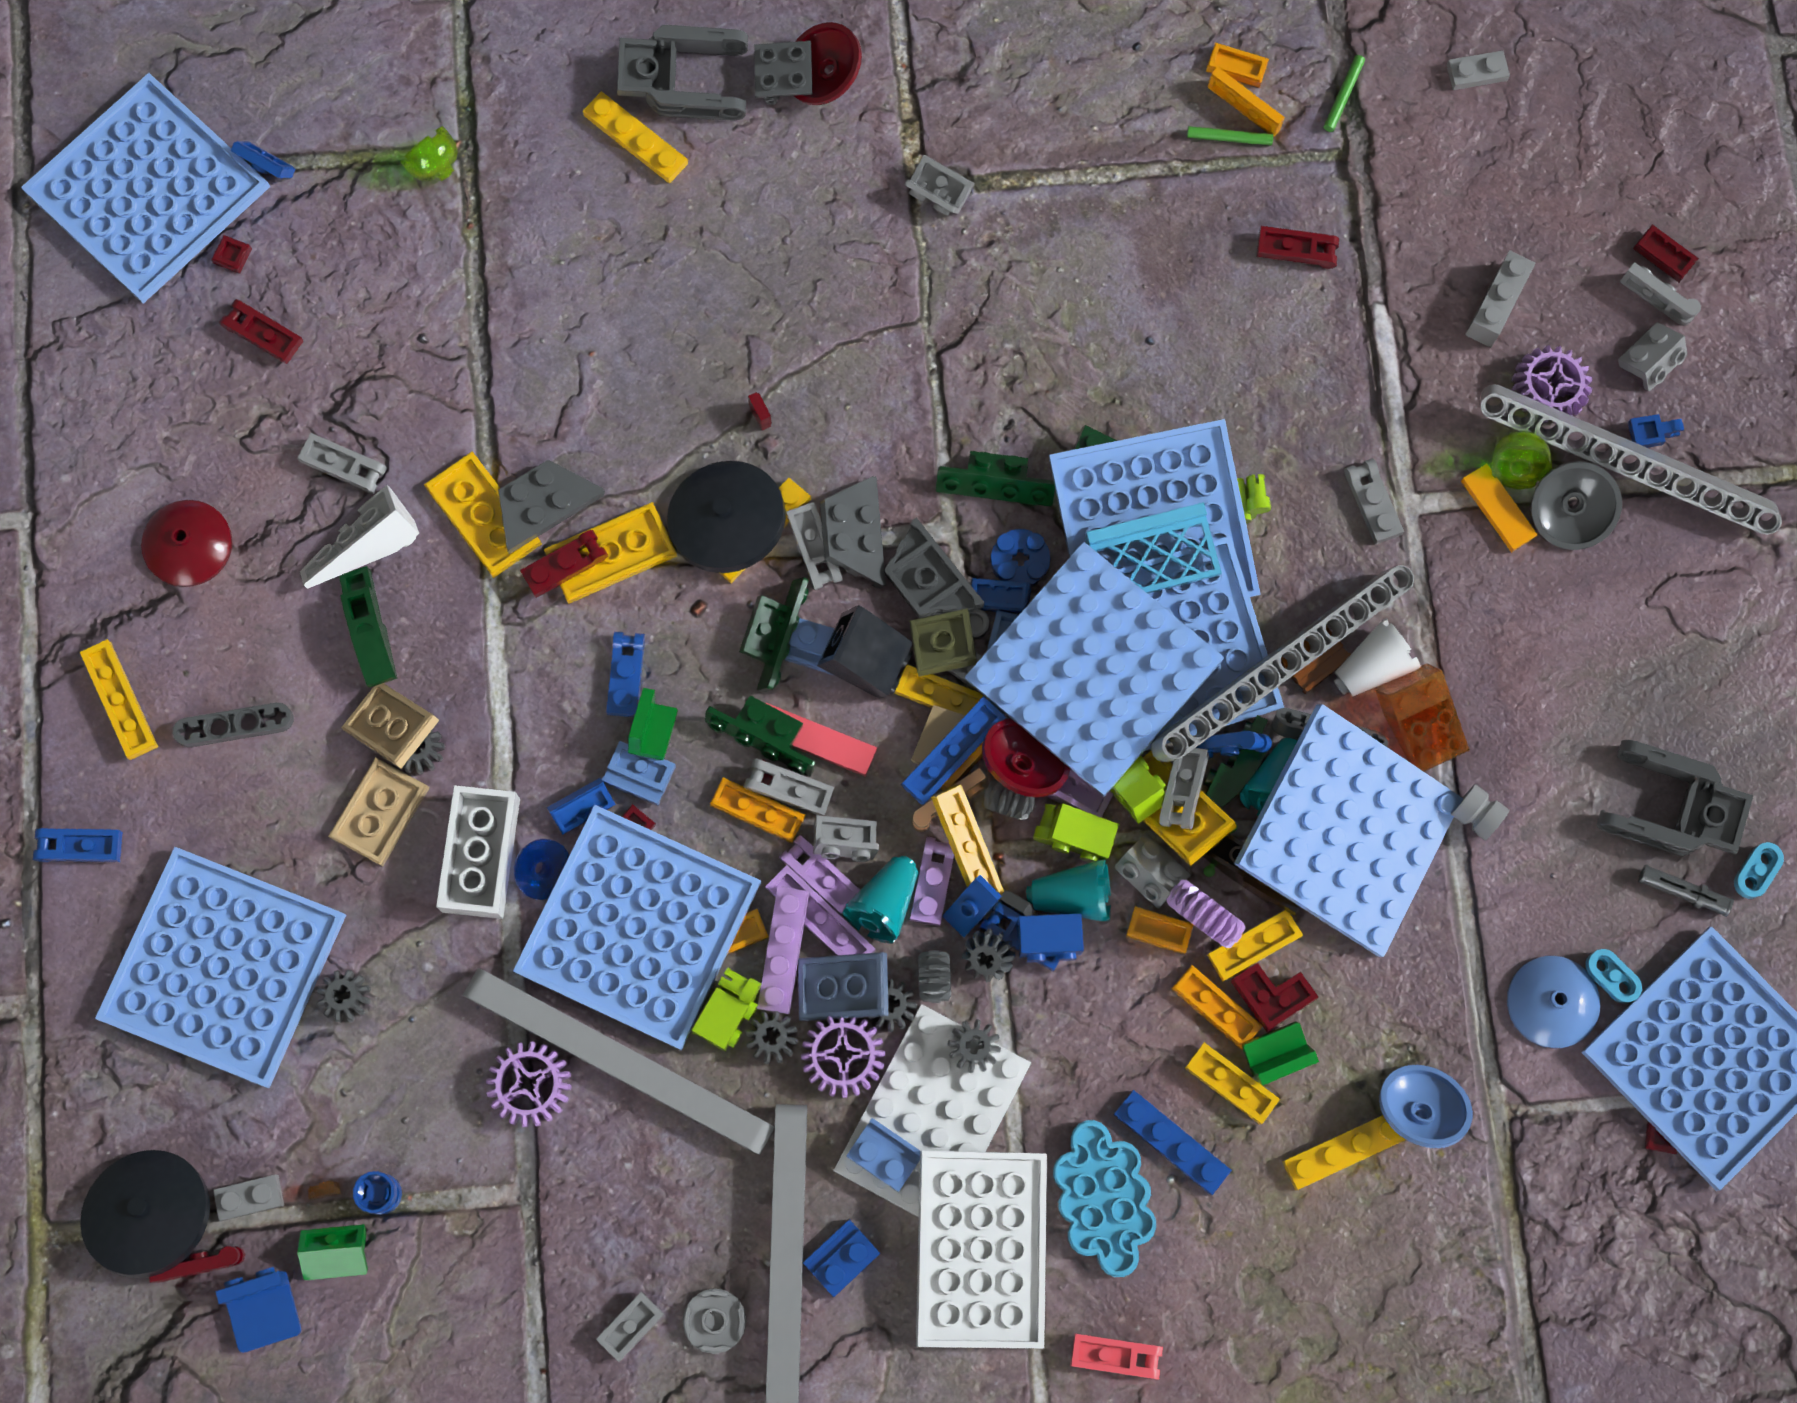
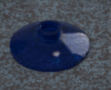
(553, 859)

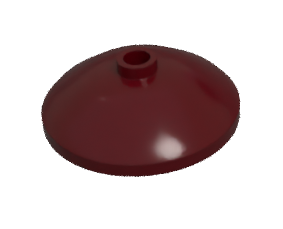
(833, 49)
(198, 555)
(1022, 761)

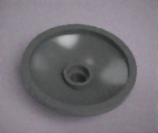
(1589, 519)

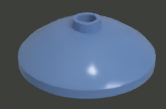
(1534, 1006)
(1433, 1097)

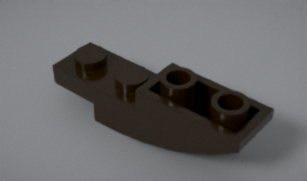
(1223, 857)

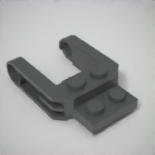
(649, 71)
(1708, 812)

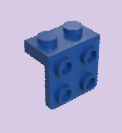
(261, 1309)

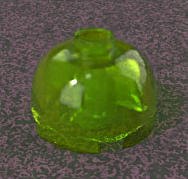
(432, 157)
(1521, 459)

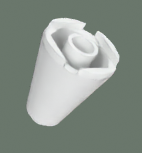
(1376, 661)

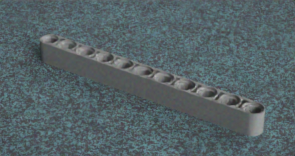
(1638, 470)
(1271, 665)
(619, 1061)
(786, 1254)

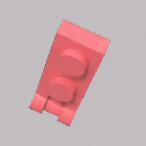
(1115, 1356)

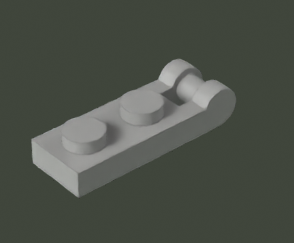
(1660, 295)
(341, 463)
(1374, 502)
(808, 534)
(789, 787)
(1184, 789)

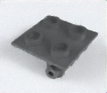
(782, 70)

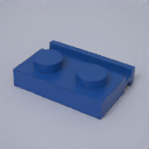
(841, 1258)

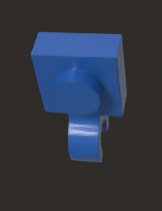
(1652, 432)

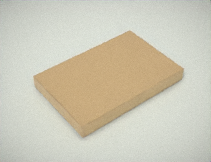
(390, 724)
(379, 812)

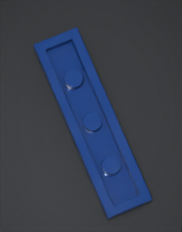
(952, 751)
(1172, 1142)

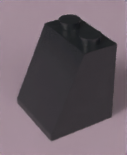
(866, 652)

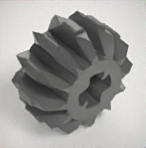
(427, 755)
(1006, 802)
(984, 945)
(934, 976)
(349, 1005)
(899, 1012)
(761, 1034)
(966, 1038)

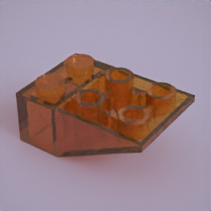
(1423, 717)

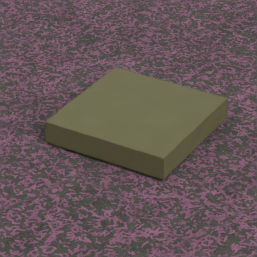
(943, 642)

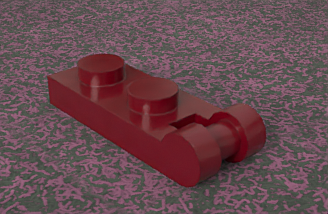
(1297, 246)
(261, 331)
(563, 564)
(202, 1263)

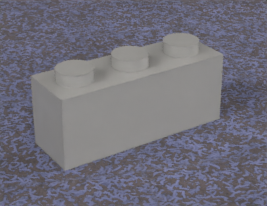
(1500, 298)

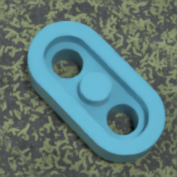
(1757, 871)
(1614, 974)

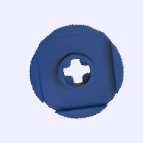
(1030, 545)

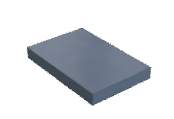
(843, 986)

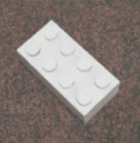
(478, 852)

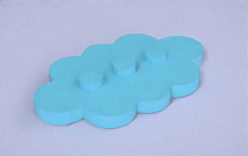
(1104, 1198)

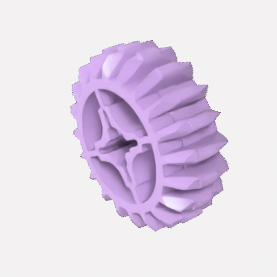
(1574, 384)
(1205, 914)
(857, 1055)
(516, 1090)

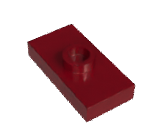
(1665, 253)

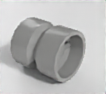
(1483, 814)

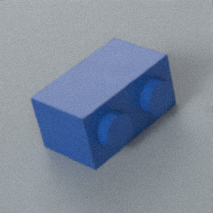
(1050, 936)

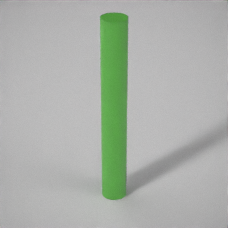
(1344, 93)
(1230, 135)

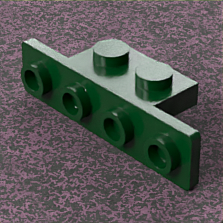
(997, 479)
(770, 632)
(764, 730)

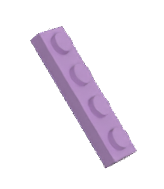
(822, 918)
(783, 949)

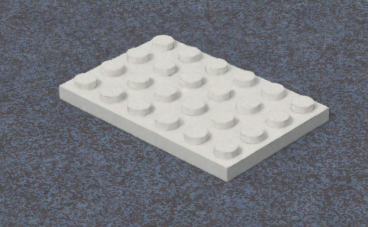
(935, 1102)
(981, 1250)

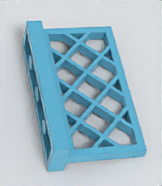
(1154, 526)

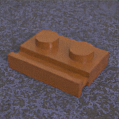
(1319, 668)

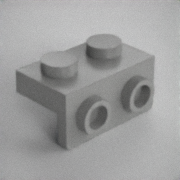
(939, 185)
(1655, 355)
(845, 838)
(1151, 870)

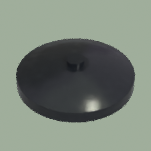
(726, 516)
(145, 1214)

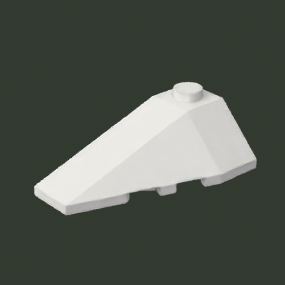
(377, 532)

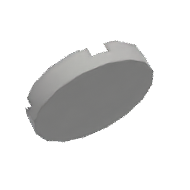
(714, 1321)

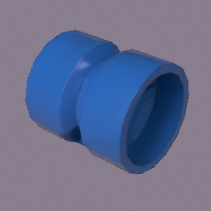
(377, 1193)

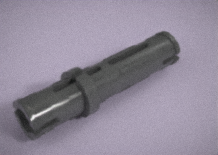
(1685, 890)

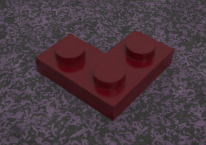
(1271, 1003)

